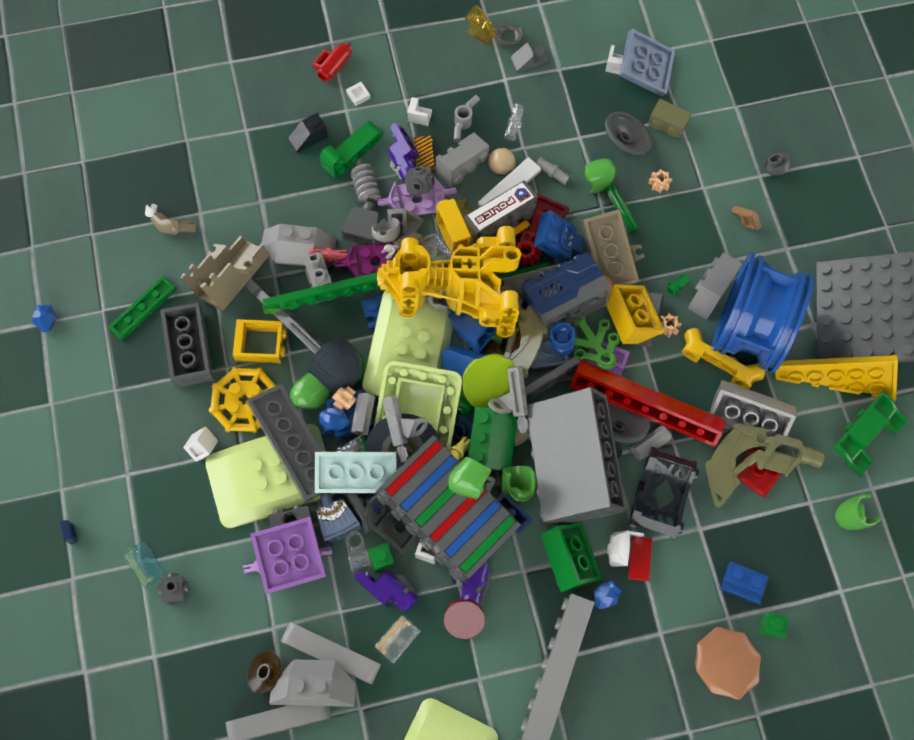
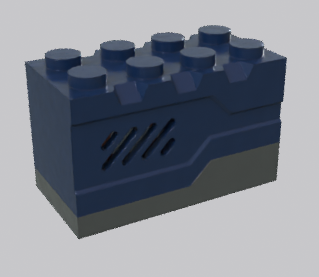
(567, 292)

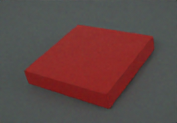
(756, 479)

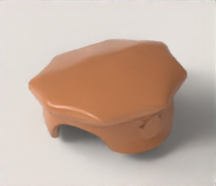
(728, 663)

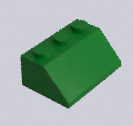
(493, 438)
(570, 556)

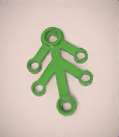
(595, 344)

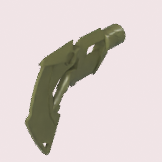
(532, 334)
(722, 467)

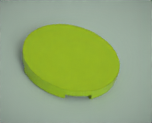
(486, 379)

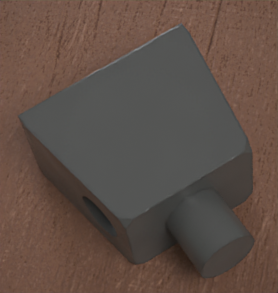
(359, 224)

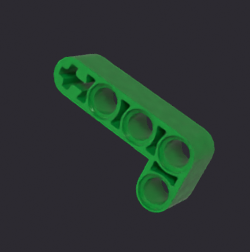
(339, 160)

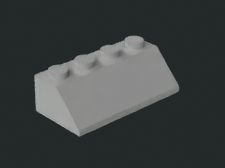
(752, 409)

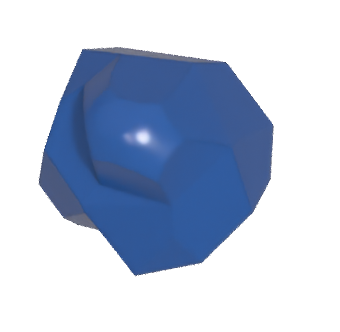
(44, 317)
(333, 419)
(607, 594)

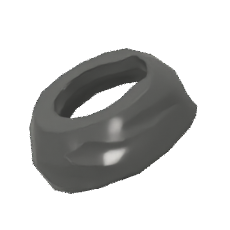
(502, 28)

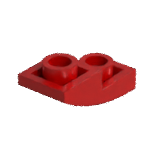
(640, 558)

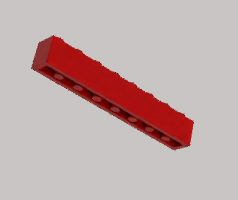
(650, 403)

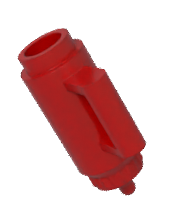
(333, 62)

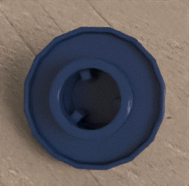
(462, 427)

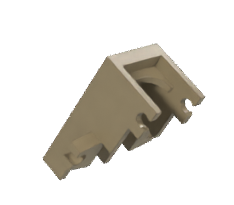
(611, 248)
(225, 272)

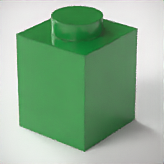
(381, 557)
(773, 626)

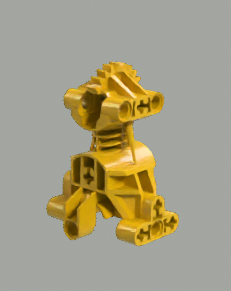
(467, 280)

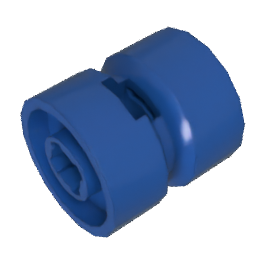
(562, 339)

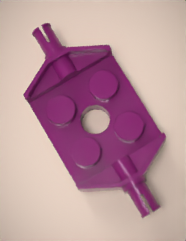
(360, 259)

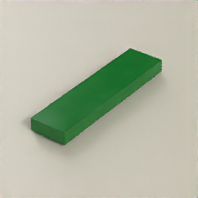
(142, 308)

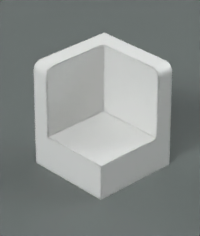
(614, 62)
(418, 114)
(200, 444)
(425, 555)

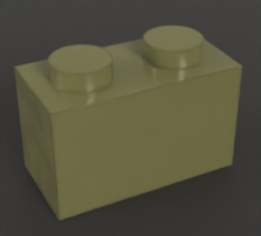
(669, 118)

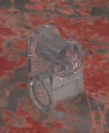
(357, 553)

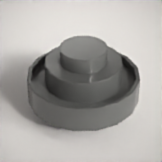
(778, 164)

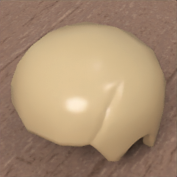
(502, 161)

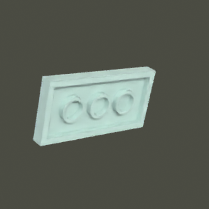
(353, 471)

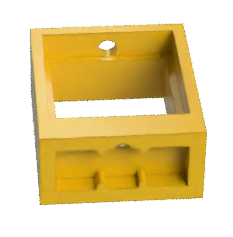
(452, 224)
(243, 326)

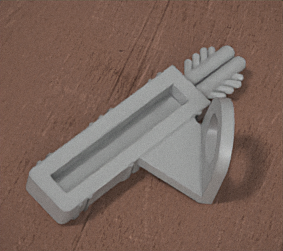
(514, 400)
(401, 427)

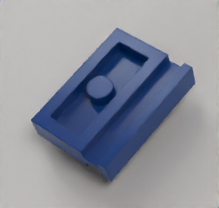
(744, 583)

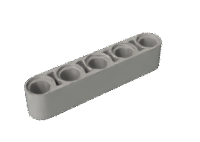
(324, 649)
(275, 721)

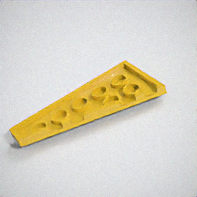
(847, 375)

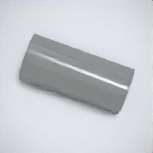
(363, 414)
(656, 439)

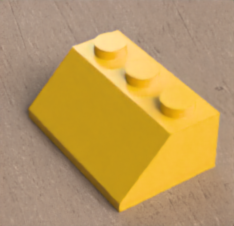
(633, 314)

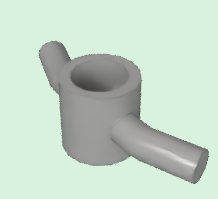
(463, 123)

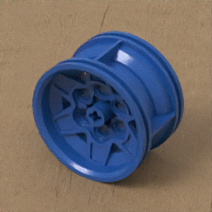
(763, 312)

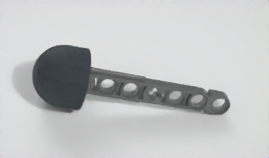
(334, 363)

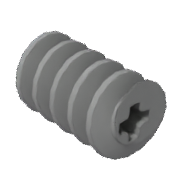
(365, 184)

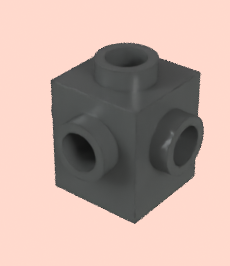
(419, 180)
(178, 594)

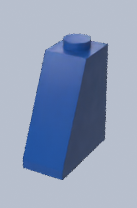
(471, 331)
(458, 358)

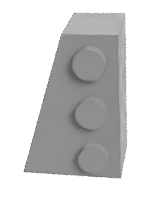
(461, 160)
(714, 285)

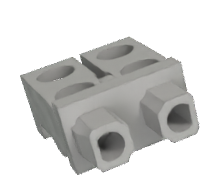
(316, 270)

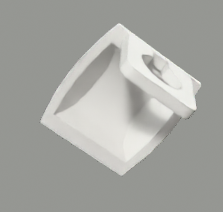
(620, 546)

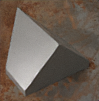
(408, 220)

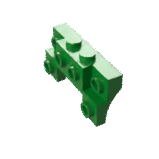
(869, 423)

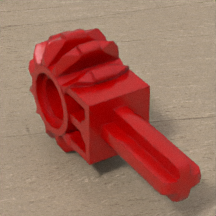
(527, 242)

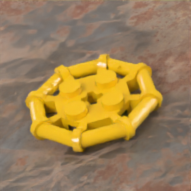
(234, 394)

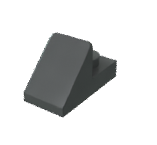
(529, 57)

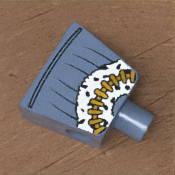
(335, 519)

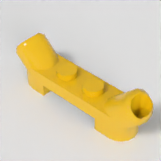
(696, 348)

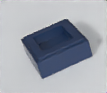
(68, 532)

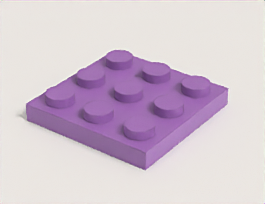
(288, 555)

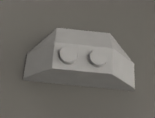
(292, 243)
(314, 685)

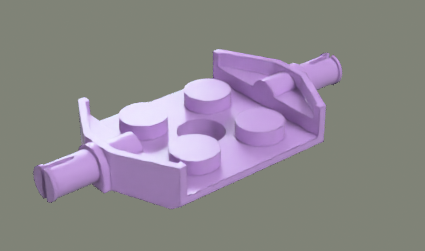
(401, 199)

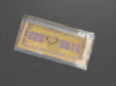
(397, 639)

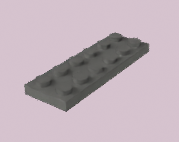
(288, 437)

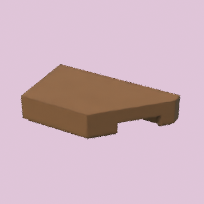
(749, 218)

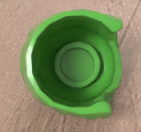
(600, 174)
(309, 393)
(468, 478)
(519, 482)
(851, 514)

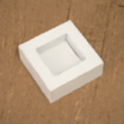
(358, 93)

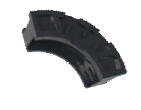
(641, 512)

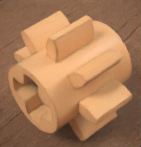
(660, 181)
(674, 325)
(344, 398)

